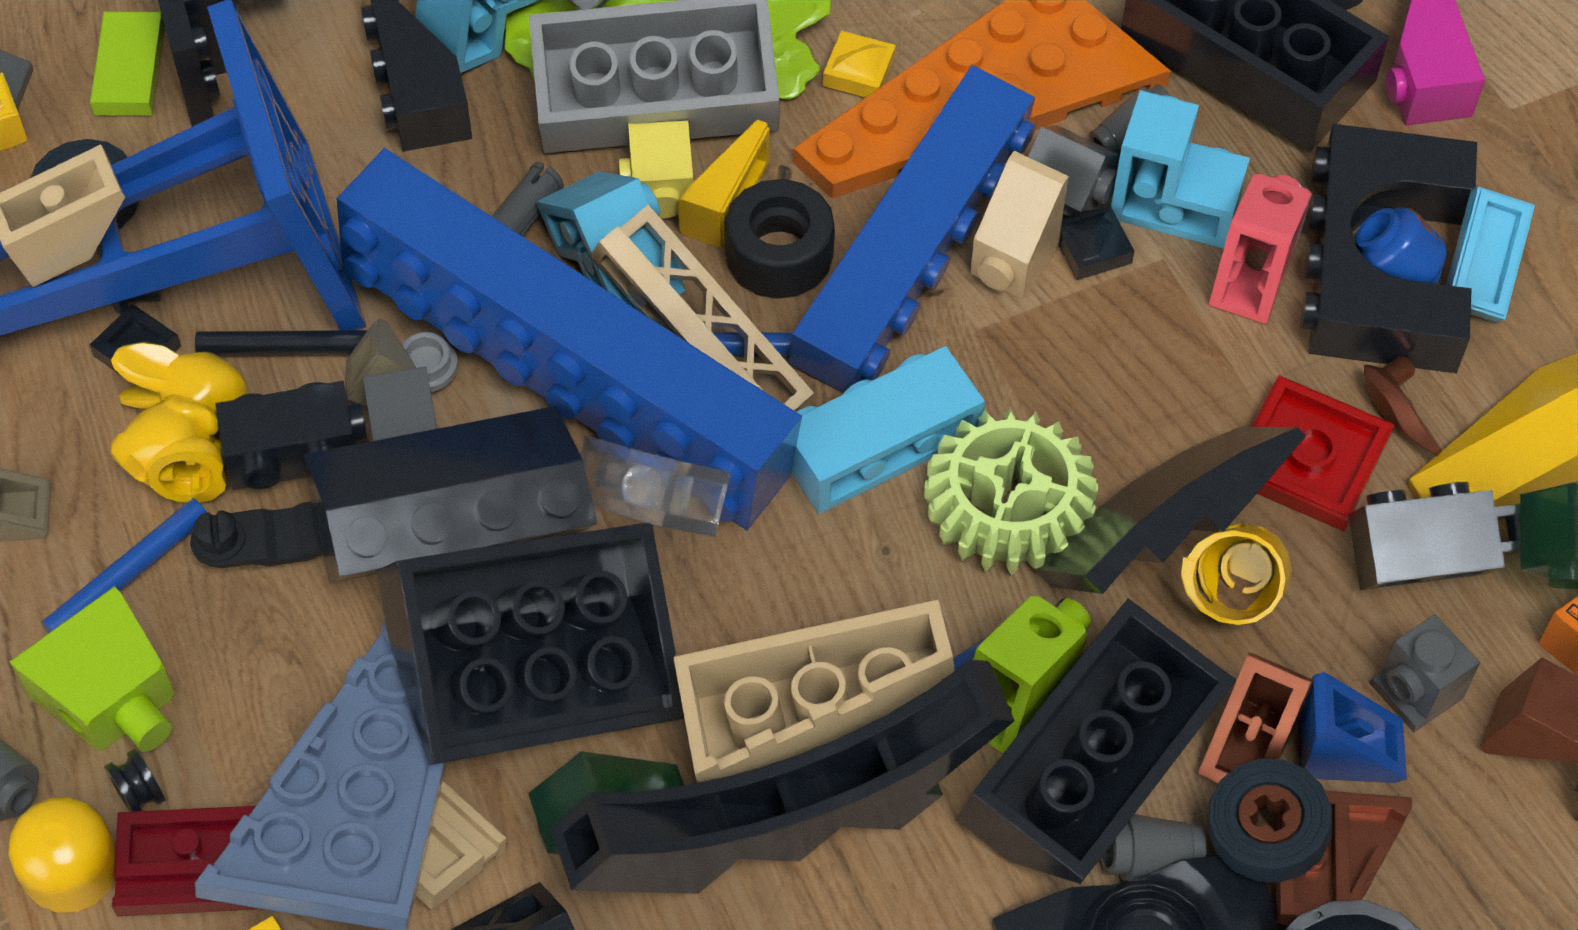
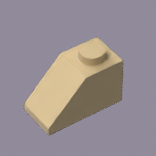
(59, 215)
(1020, 226)

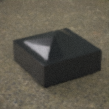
(1094, 242)

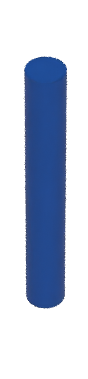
(131, 563)

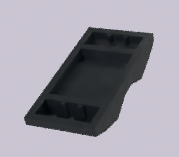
(1178, 897)

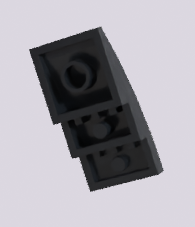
(1156, 512)

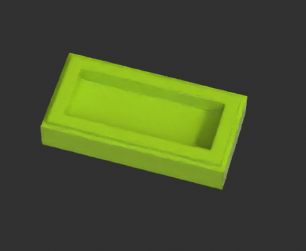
(127, 64)

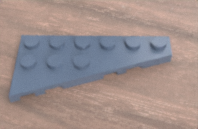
(342, 812)

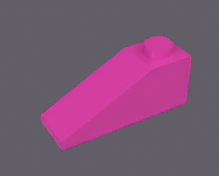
(1434, 65)

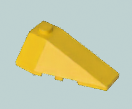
(1518, 444)

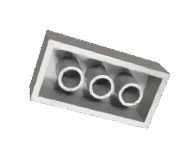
(650, 66)

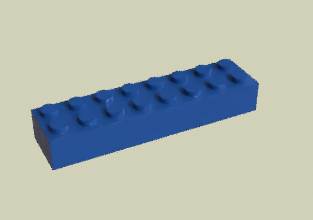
(561, 333)

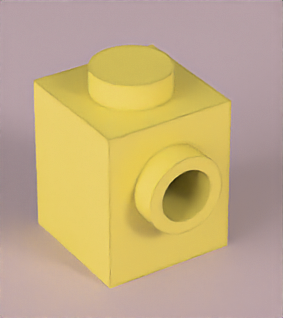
(661, 160)

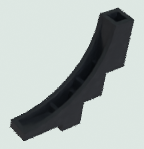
(786, 809)

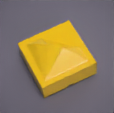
(858, 64)

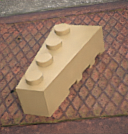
(806, 686)

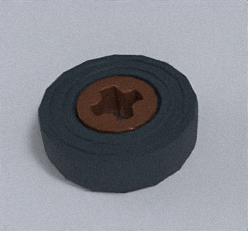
(1260, 850)

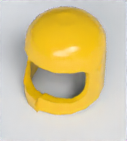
(1254, 556)
(63, 854)

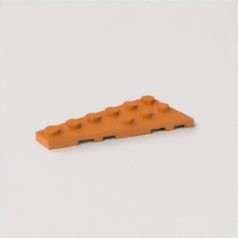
(1047, 48)

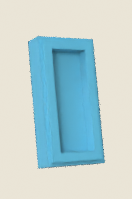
(1490, 251)

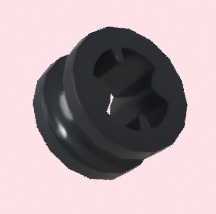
(134, 782)

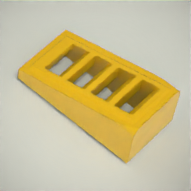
(708, 199)

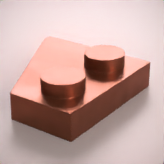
(1360, 840)

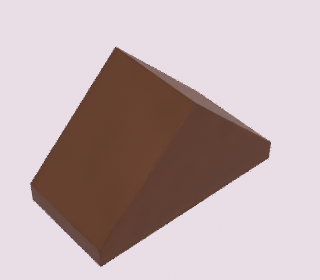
(1536, 716)
(1256, 717)

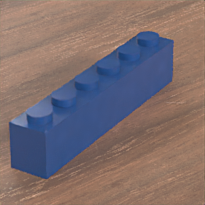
(912, 231)

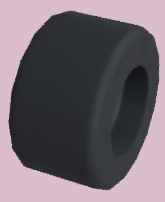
(786, 208)

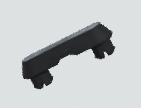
(256, 537)

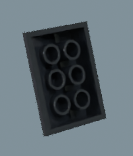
(532, 641)

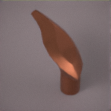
(1395, 405)

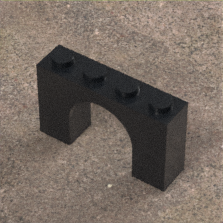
(1355, 306)

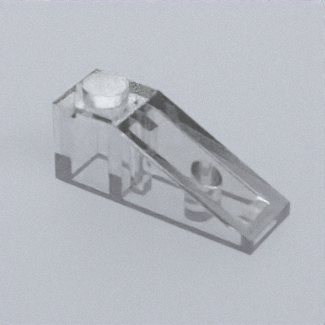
(654, 486)

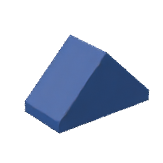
(1349, 735)

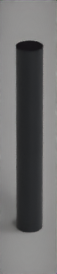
(278, 342)

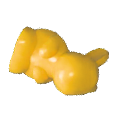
(174, 439)

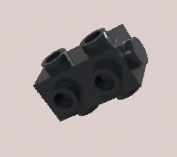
(271, 432)

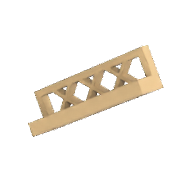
(653, 296)

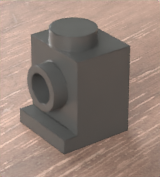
(1425, 673)

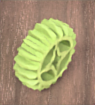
(983, 466)

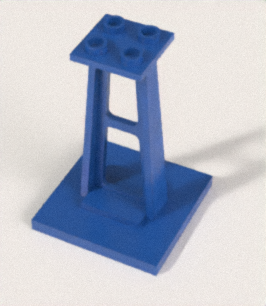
(291, 218)

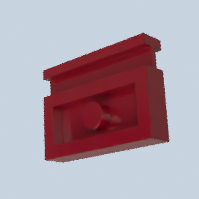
(164, 855)

